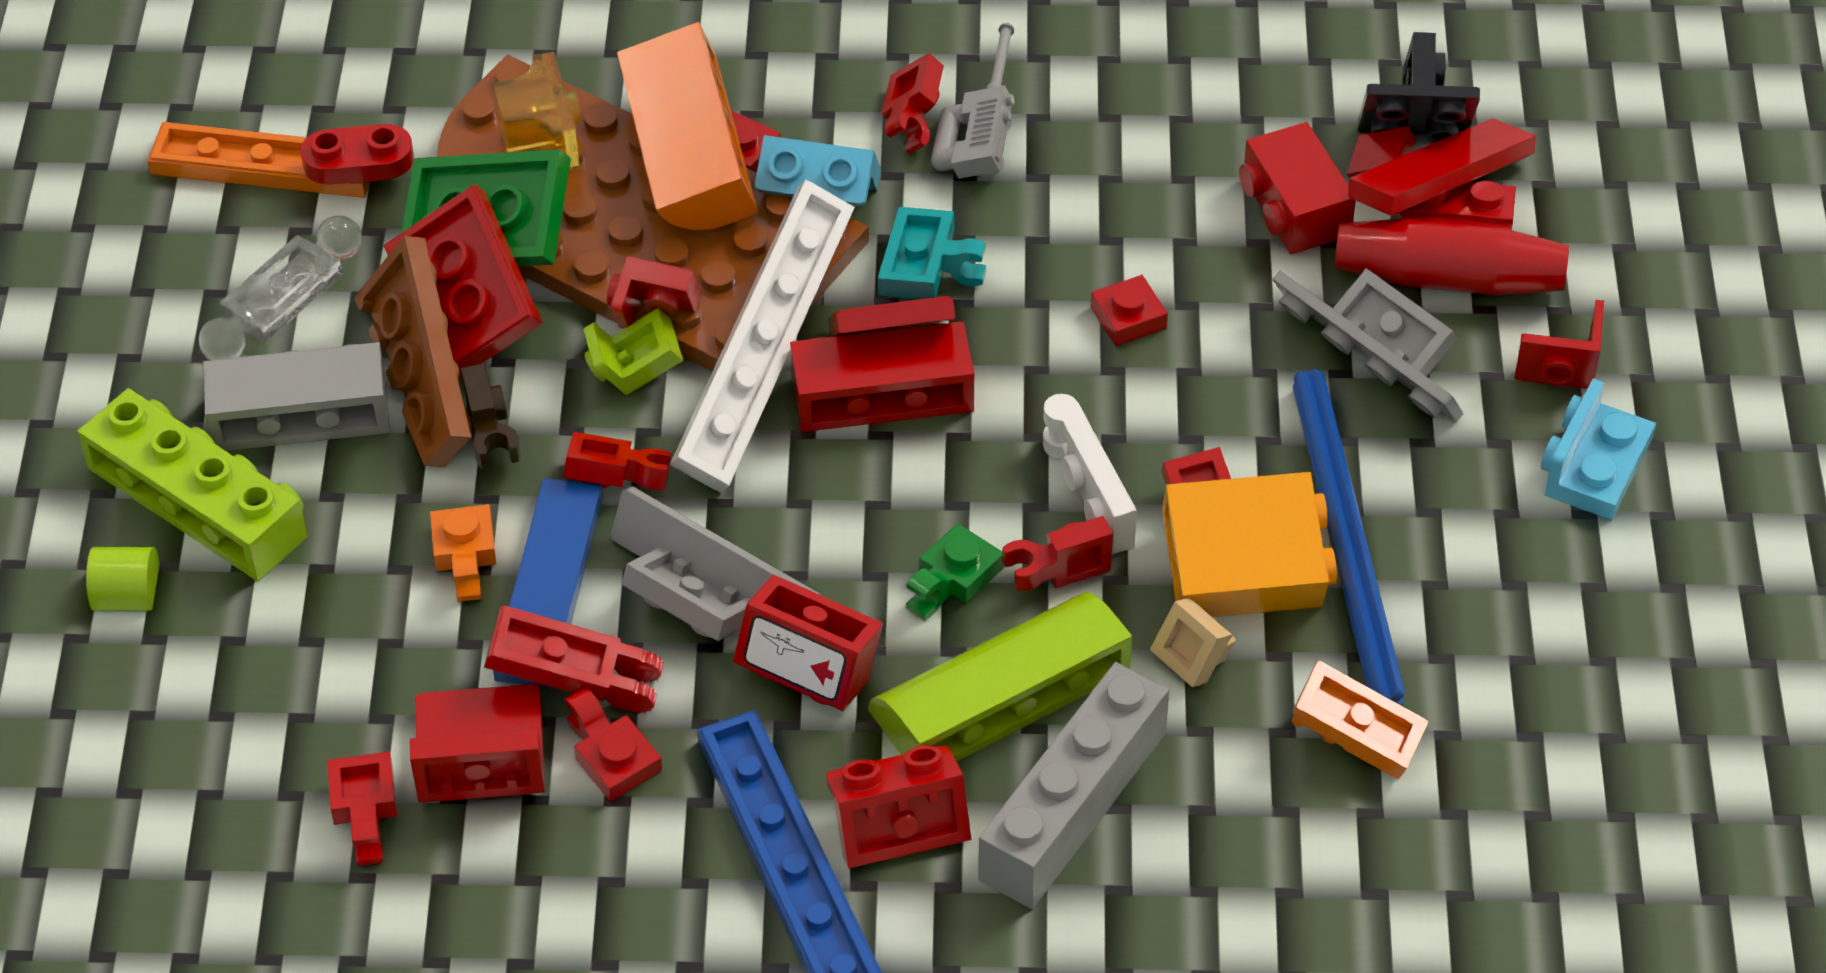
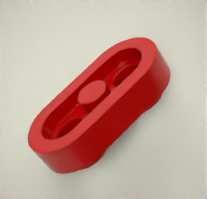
(357, 154)

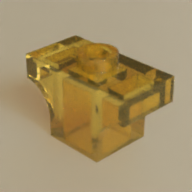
(537, 111)

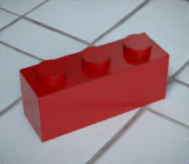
(882, 376)

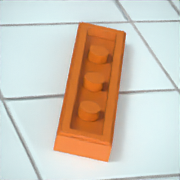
(237, 159)

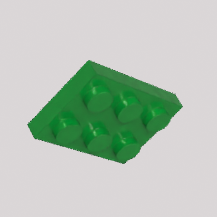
(521, 187)

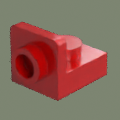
(655, 285)

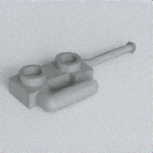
(987, 122)

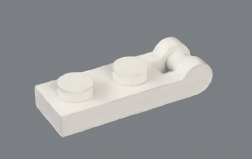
(1088, 468)

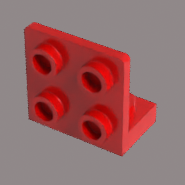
(478, 743)

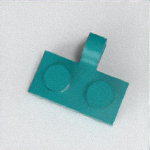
(924, 249)

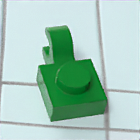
(953, 566)

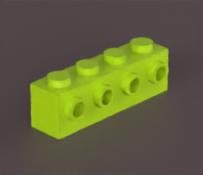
(194, 483)

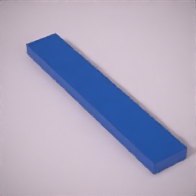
(785, 847)

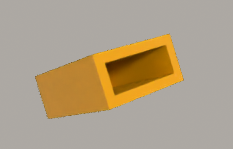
(1248, 544)

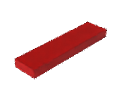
(1441, 166)

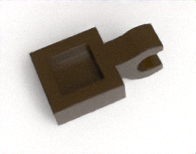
(485, 409)

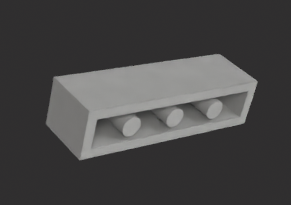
(1073, 785)

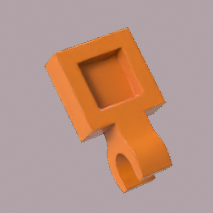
(462, 544)

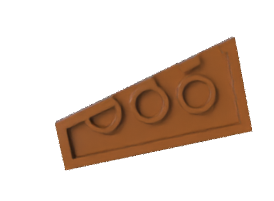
(415, 336)

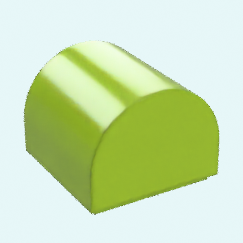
(122, 578)

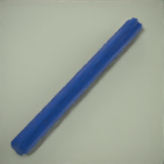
(1348, 536)

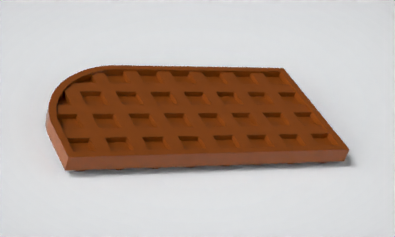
(614, 216)

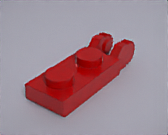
(573, 659)

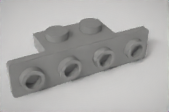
(1385, 328)
(687, 566)

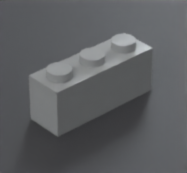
(296, 396)

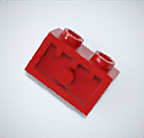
(899, 805)

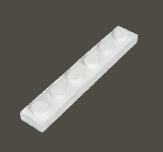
(762, 337)

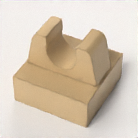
(1192, 642)

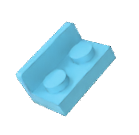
(835, 168)
(1596, 454)

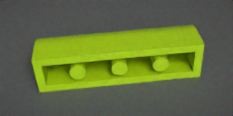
(1006, 680)

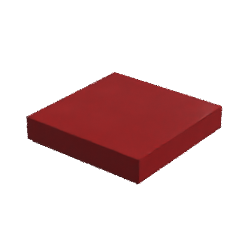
(892, 316)

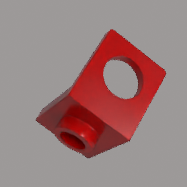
(1561, 360)

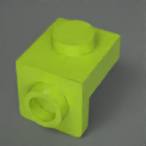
(634, 353)

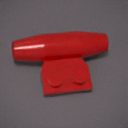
(1456, 245)

